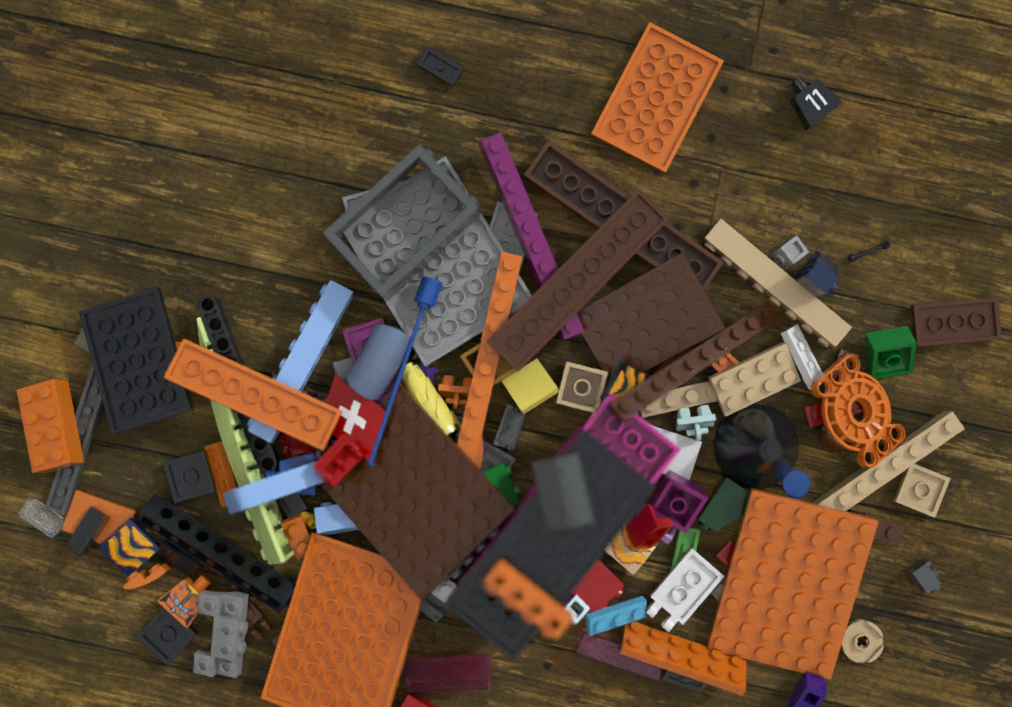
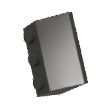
(562, 491)

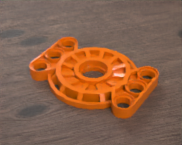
(877, 411)

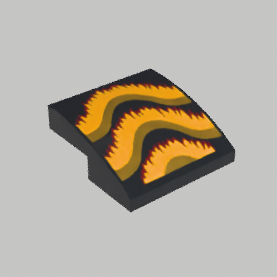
(624, 379)

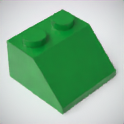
(890, 352)
(500, 477)

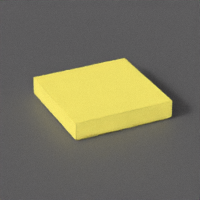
(530, 386)

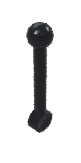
(884, 245)

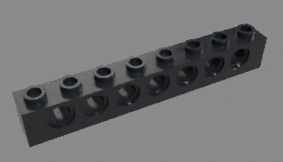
(205, 552)

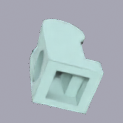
(577, 607)

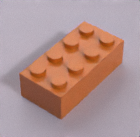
(50, 426)

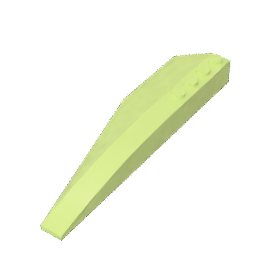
(265, 516)

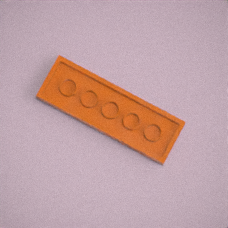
(684, 657)

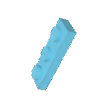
(616, 615)

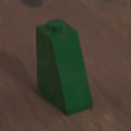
(723, 505)

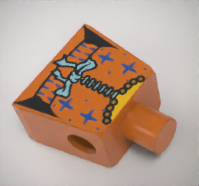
(183, 599)

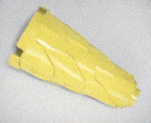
(425, 393)

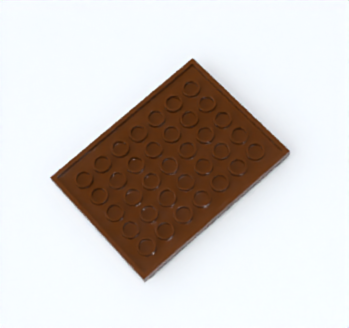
(421, 499)

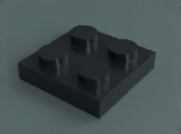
(189, 476)
(166, 636)

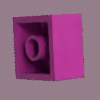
(678, 500)

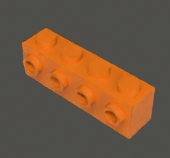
(528, 598)

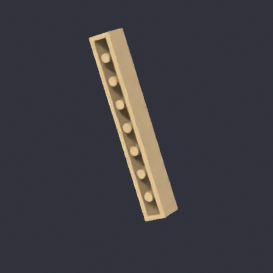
(776, 283)
(907, 453)

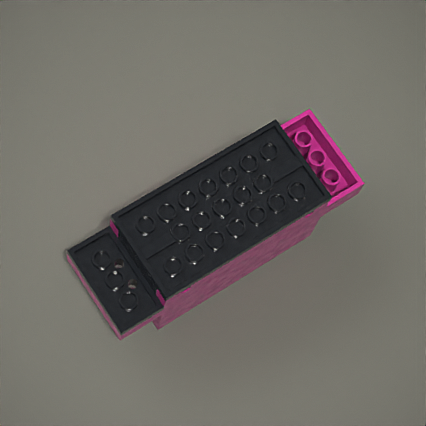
(619, 475)

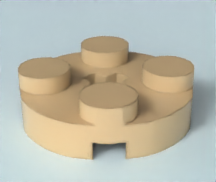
(873, 640)

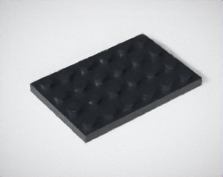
(130, 355)

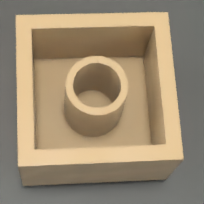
(581, 387)

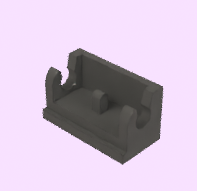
(509, 427)

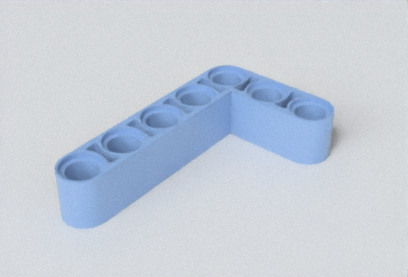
(271, 488)

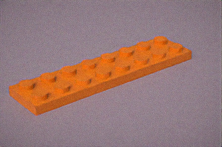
(253, 394)

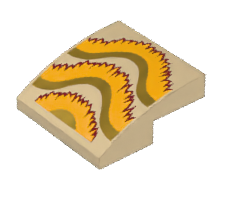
(624, 552)

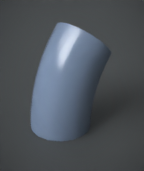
(378, 361)

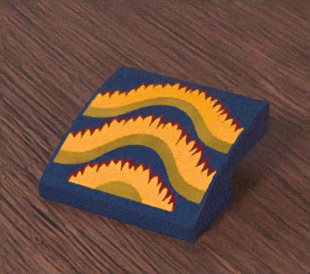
(129, 547)

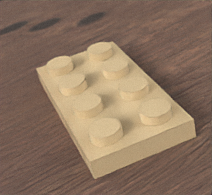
(754, 379)

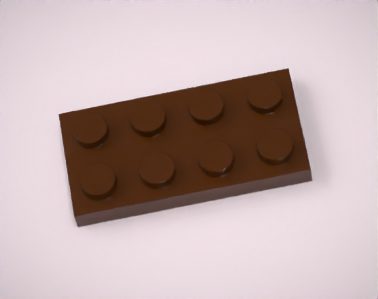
(956, 321)

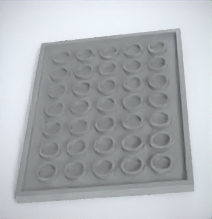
(467, 267)

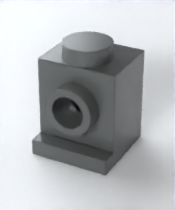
(924, 576)

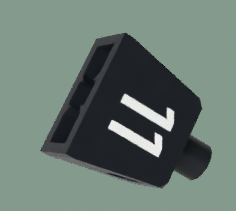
(812, 101)

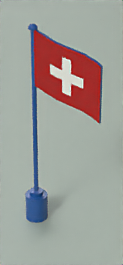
(362, 418)

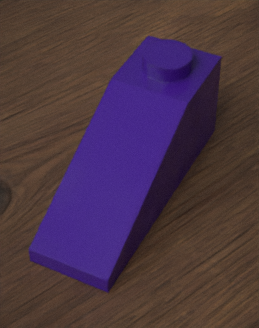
(809, 691)

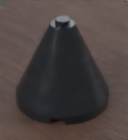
(756, 446)

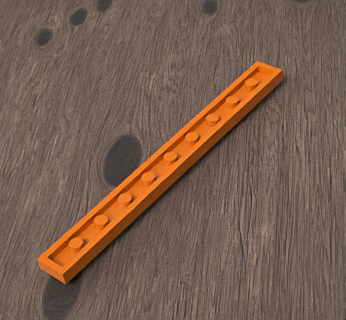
(487, 357)

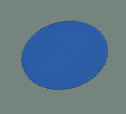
(796, 484)

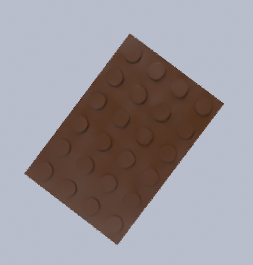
(650, 318)

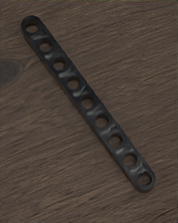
(232, 351)

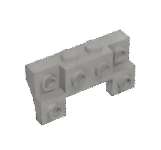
(228, 633)

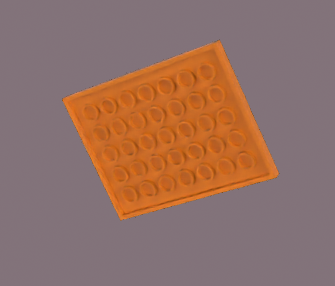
(791, 583)
(343, 630)

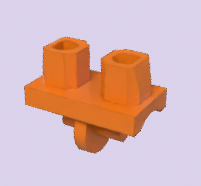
(454, 394)

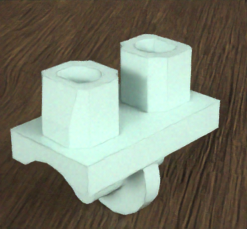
(695, 425)

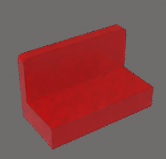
(646, 529)

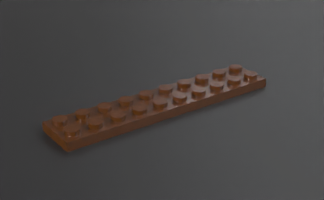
(578, 280)

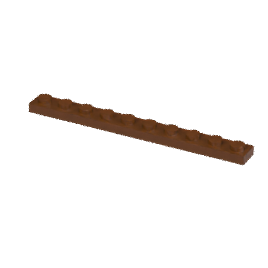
(693, 363)

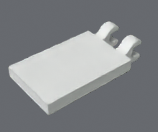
(685, 459)
(684, 589)

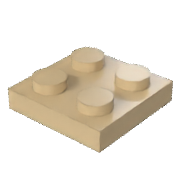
(922, 490)

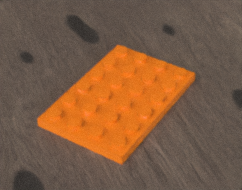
(657, 97)

